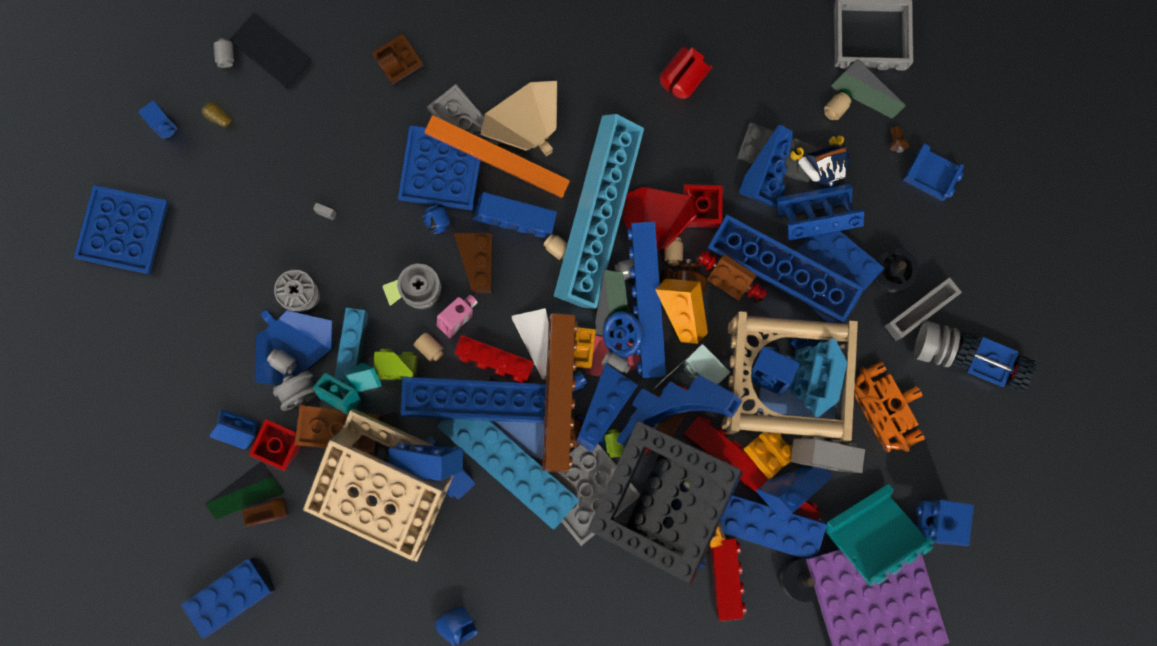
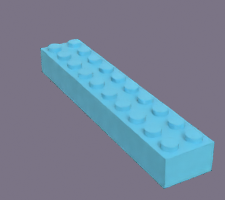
(599, 211)

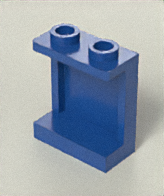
(933, 174)

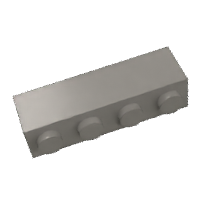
(922, 309)

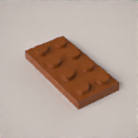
(319, 425)

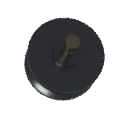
(797, 581)

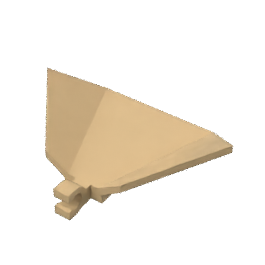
(525, 117)

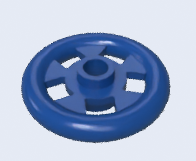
(636, 335)

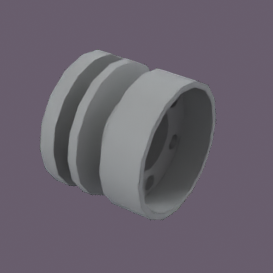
(300, 302)
(937, 343)

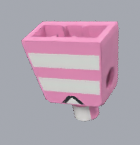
(450, 321)

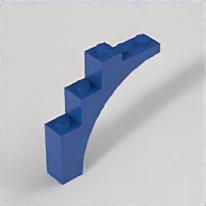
(676, 400)

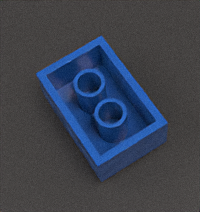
(773, 370)

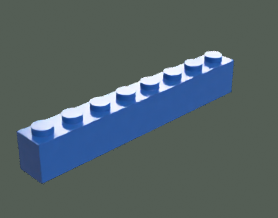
(647, 300)

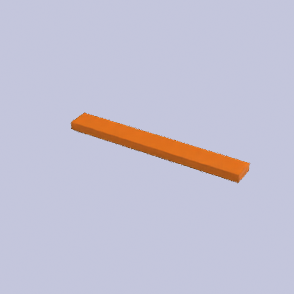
(496, 156)

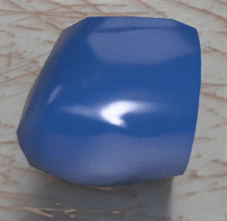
(456, 626)

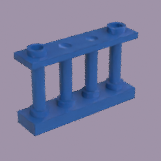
(819, 199)

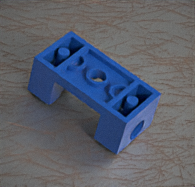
(950, 521)

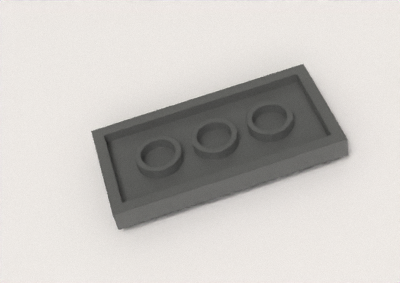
(755, 140)

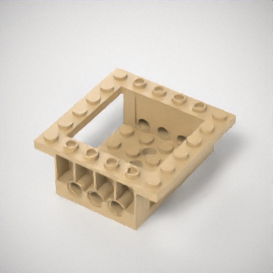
(345, 467)

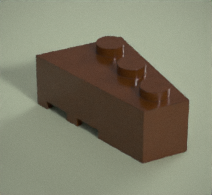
(477, 258)

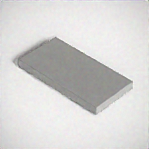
(459, 111)

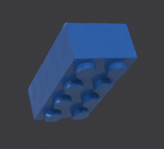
(227, 597)

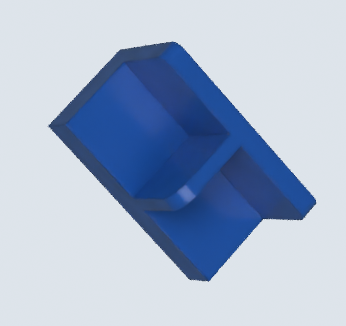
(234, 429)

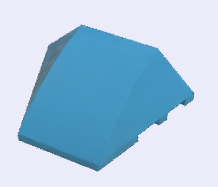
(819, 376)

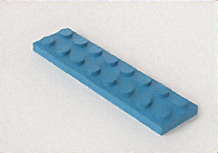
(512, 468)

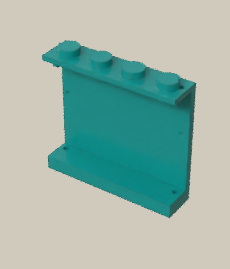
(877, 536)

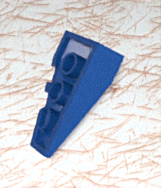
(765, 176)
(792, 489)

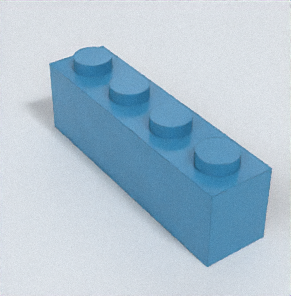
(351, 340)

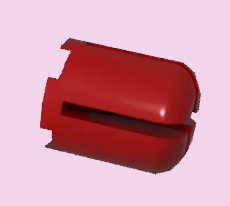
(687, 68)

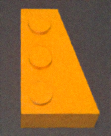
(684, 308)

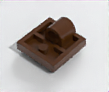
(397, 59)

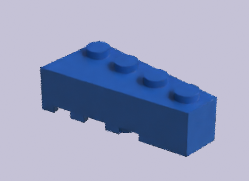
(514, 215)
(607, 402)

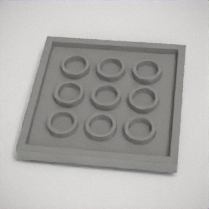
(588, 482)

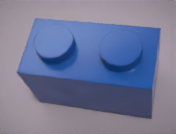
(158, 120)

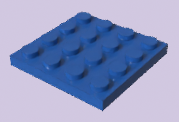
(437, 173)
(121, 229)
(843, 257)

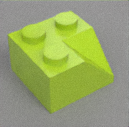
(393, 366)

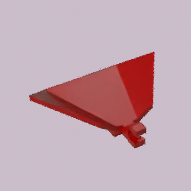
(668, 210)

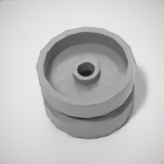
(419, 275)

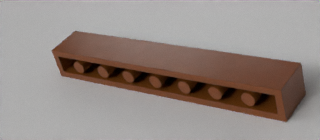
(559, 393)

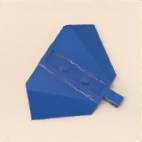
(298, 335)

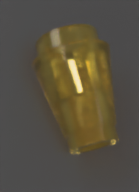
(215, 114)

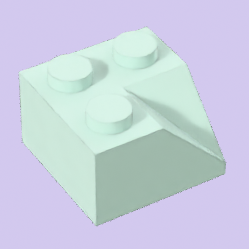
(706, 365)

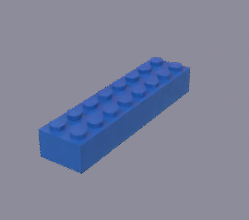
(787, 269)

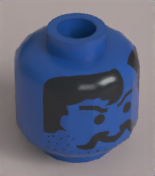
(436, 219)

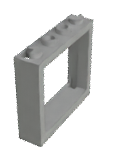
(903, 6)

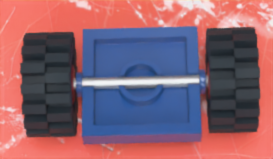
(994, 362)

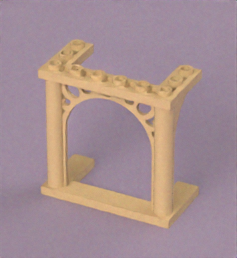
(745, 325)

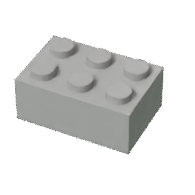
(828, 454)

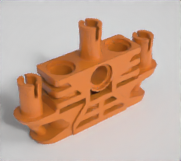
(883, 424)

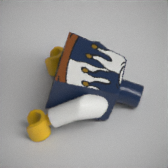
(825, 164)

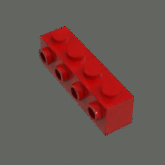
(494, 358)

